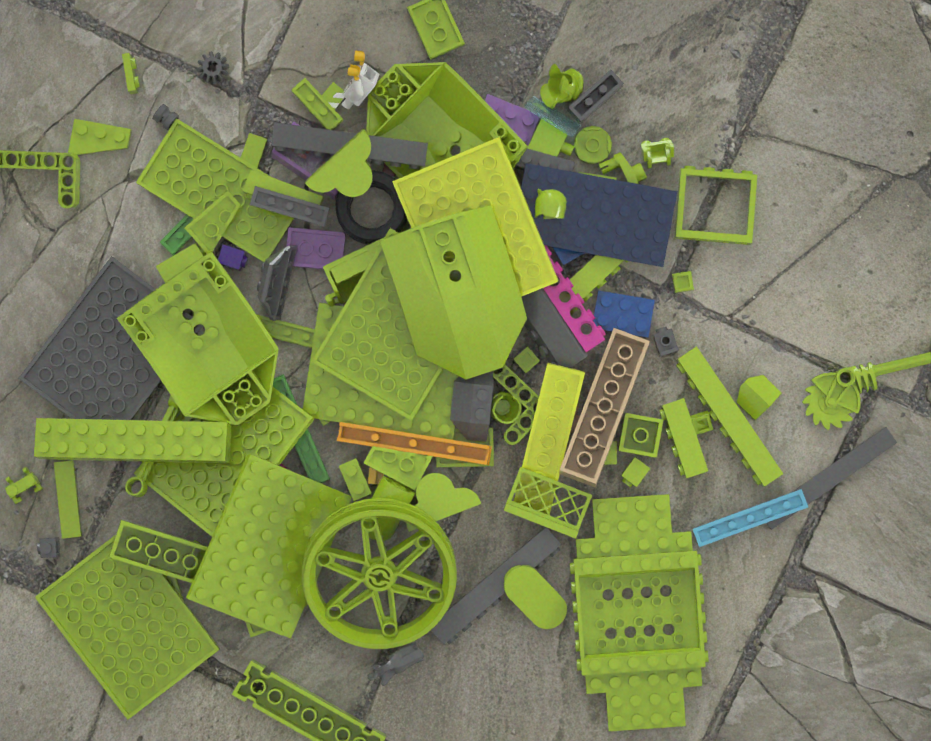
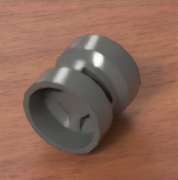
(165, 116)

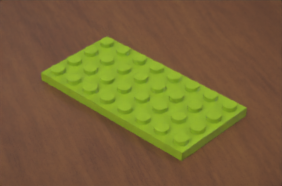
(196, 171)

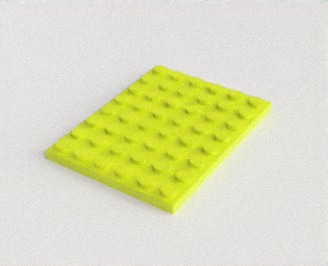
(475, 181)

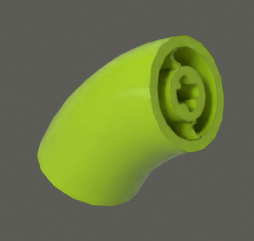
(390, 489)

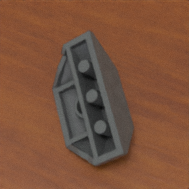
(275, 281)
(472, 406)

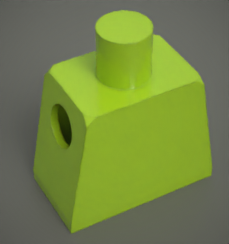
(550, 140)

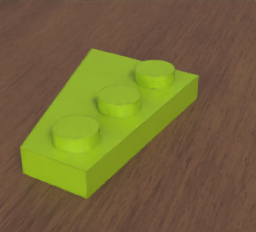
(96, 137)

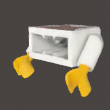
(362, 82)

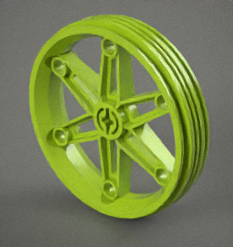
(384, 637)

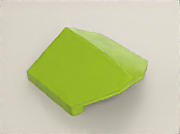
(757, 395)

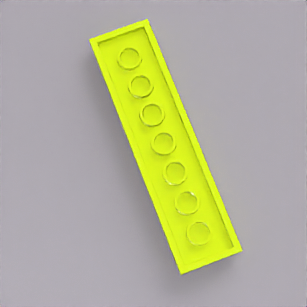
(550, 432)

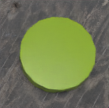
(592, 145)

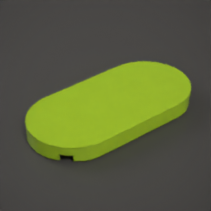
(535, 596)

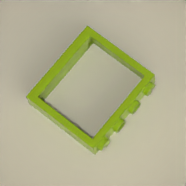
(713, 236)

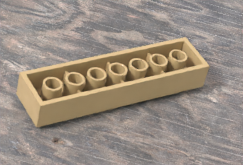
(604, 407)

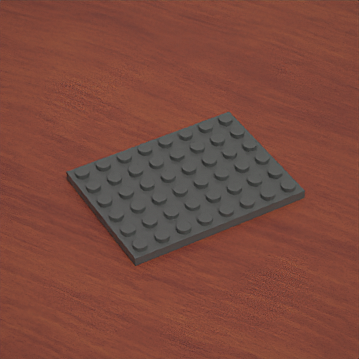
(90, 360)

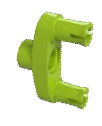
(633, 174)

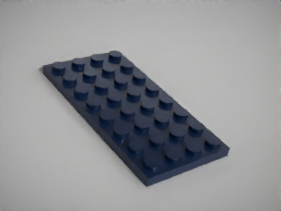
(603, 215)

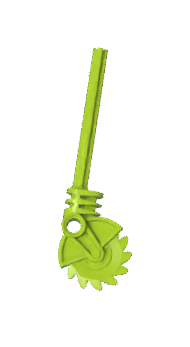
(833, 400)

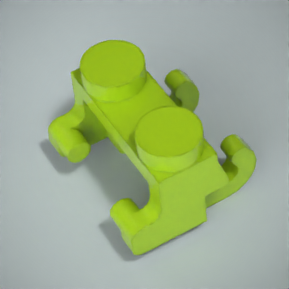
(657, 152)
(22, 485)

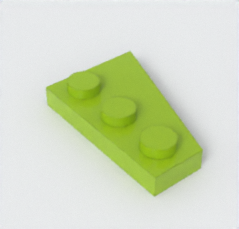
(213, 221)
(400, 466)

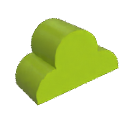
(345, 169)
(440, 499)

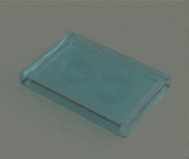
(552, 116)

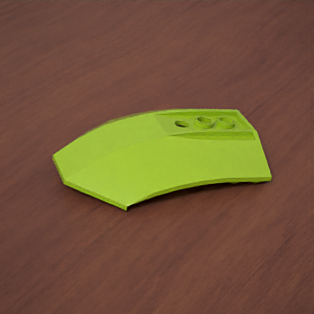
(435, 108)
(460, 323)
(214, 374)

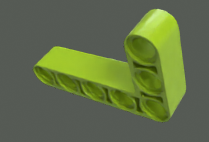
(59, 164)
(529, 412)

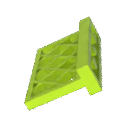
(540, 517)

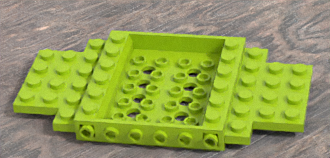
(642, 672)

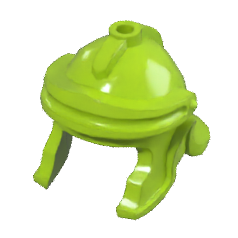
(561, 86)

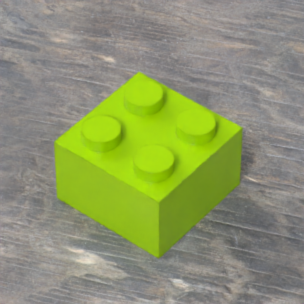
(640, 435)

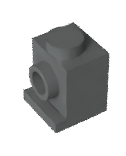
(665, 349)
(48, 547)

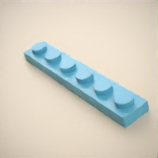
(750, 517)

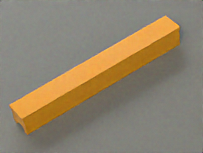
(414, 443)

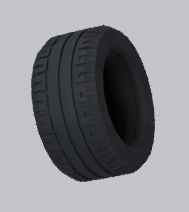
(369, 235)

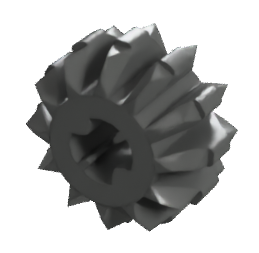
(205, 67)

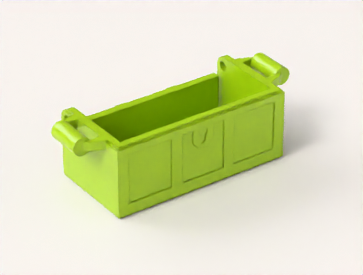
(347, 271)

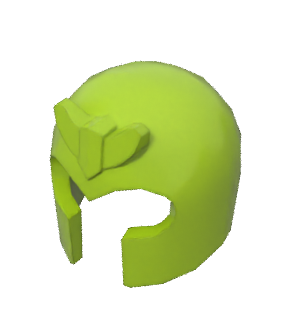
(550, 204)
(505, 408)

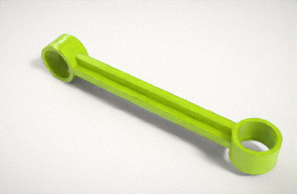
(146, 467)

